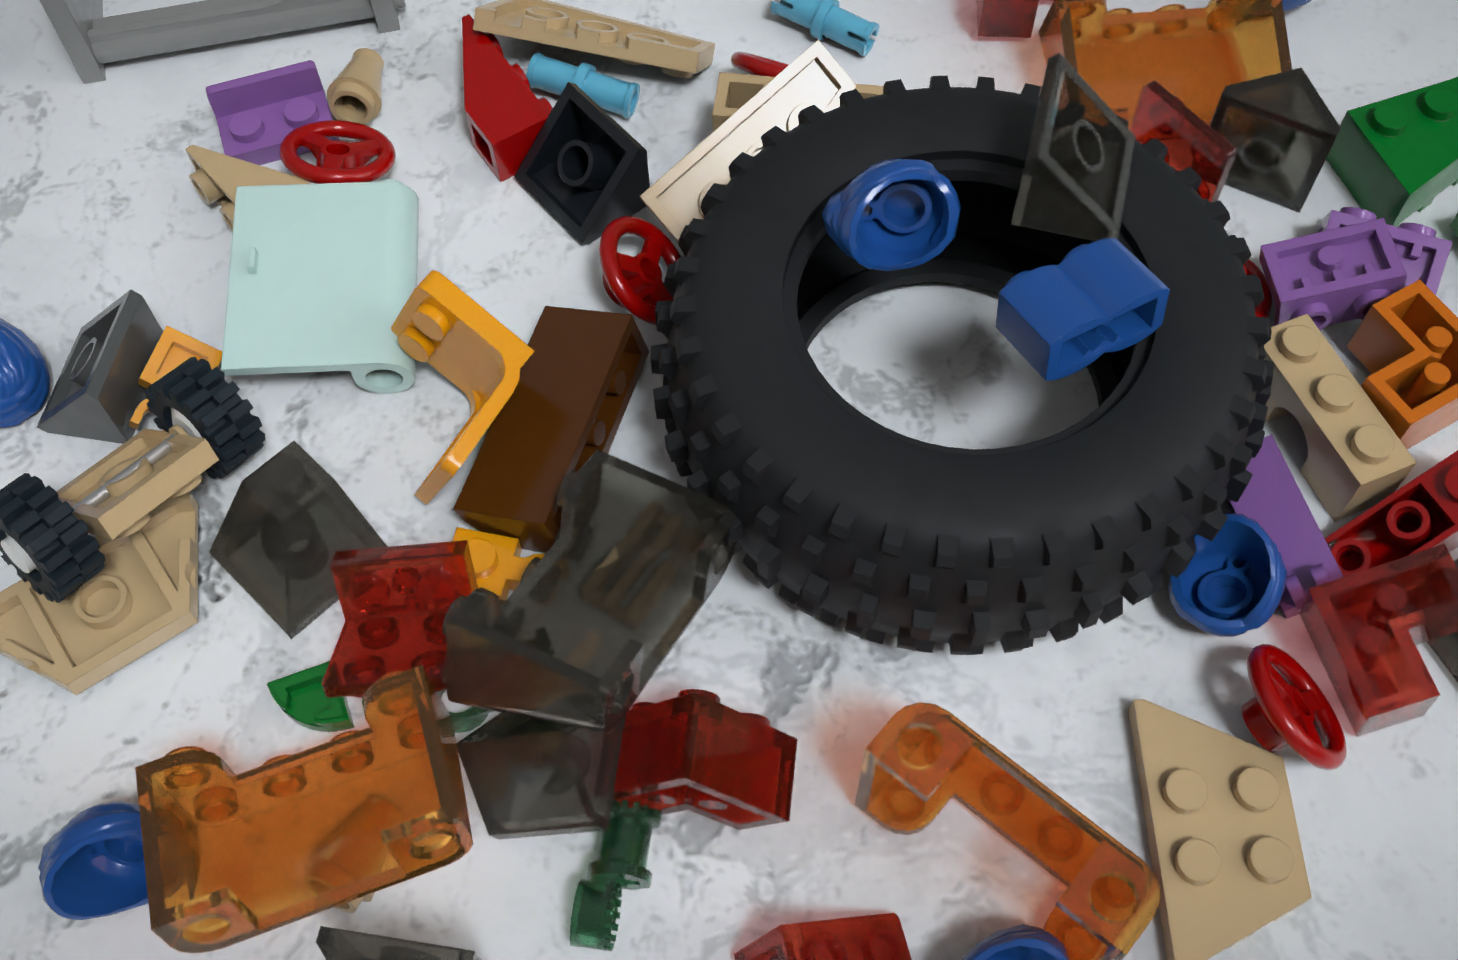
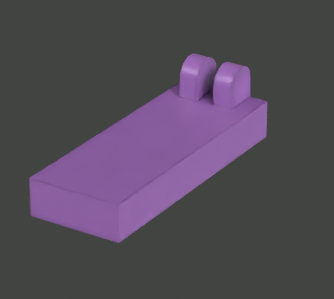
(1281, 510)

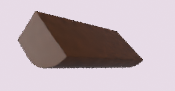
(554, 421)

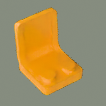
(468, 349)

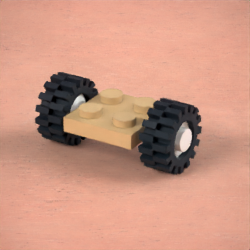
(205, 431)

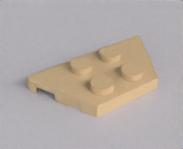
(119, 613)
(1215, 832)

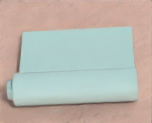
(322, 281)

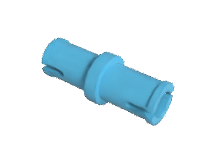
(830, 21)
(604, 90)

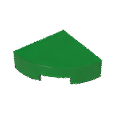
(306, 704)

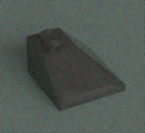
(284, 537)

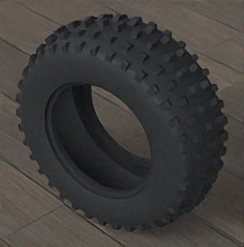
(927, 532)

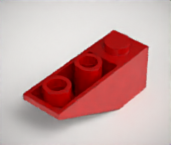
(498, 103)
(1403, 523)

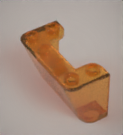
(1180, 48)
(932, 756)
(303, 828)

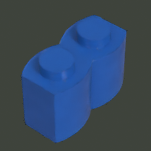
(1081, 308)

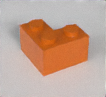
(1412, 362)

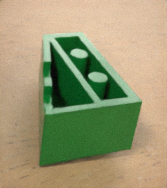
(1400, 151)

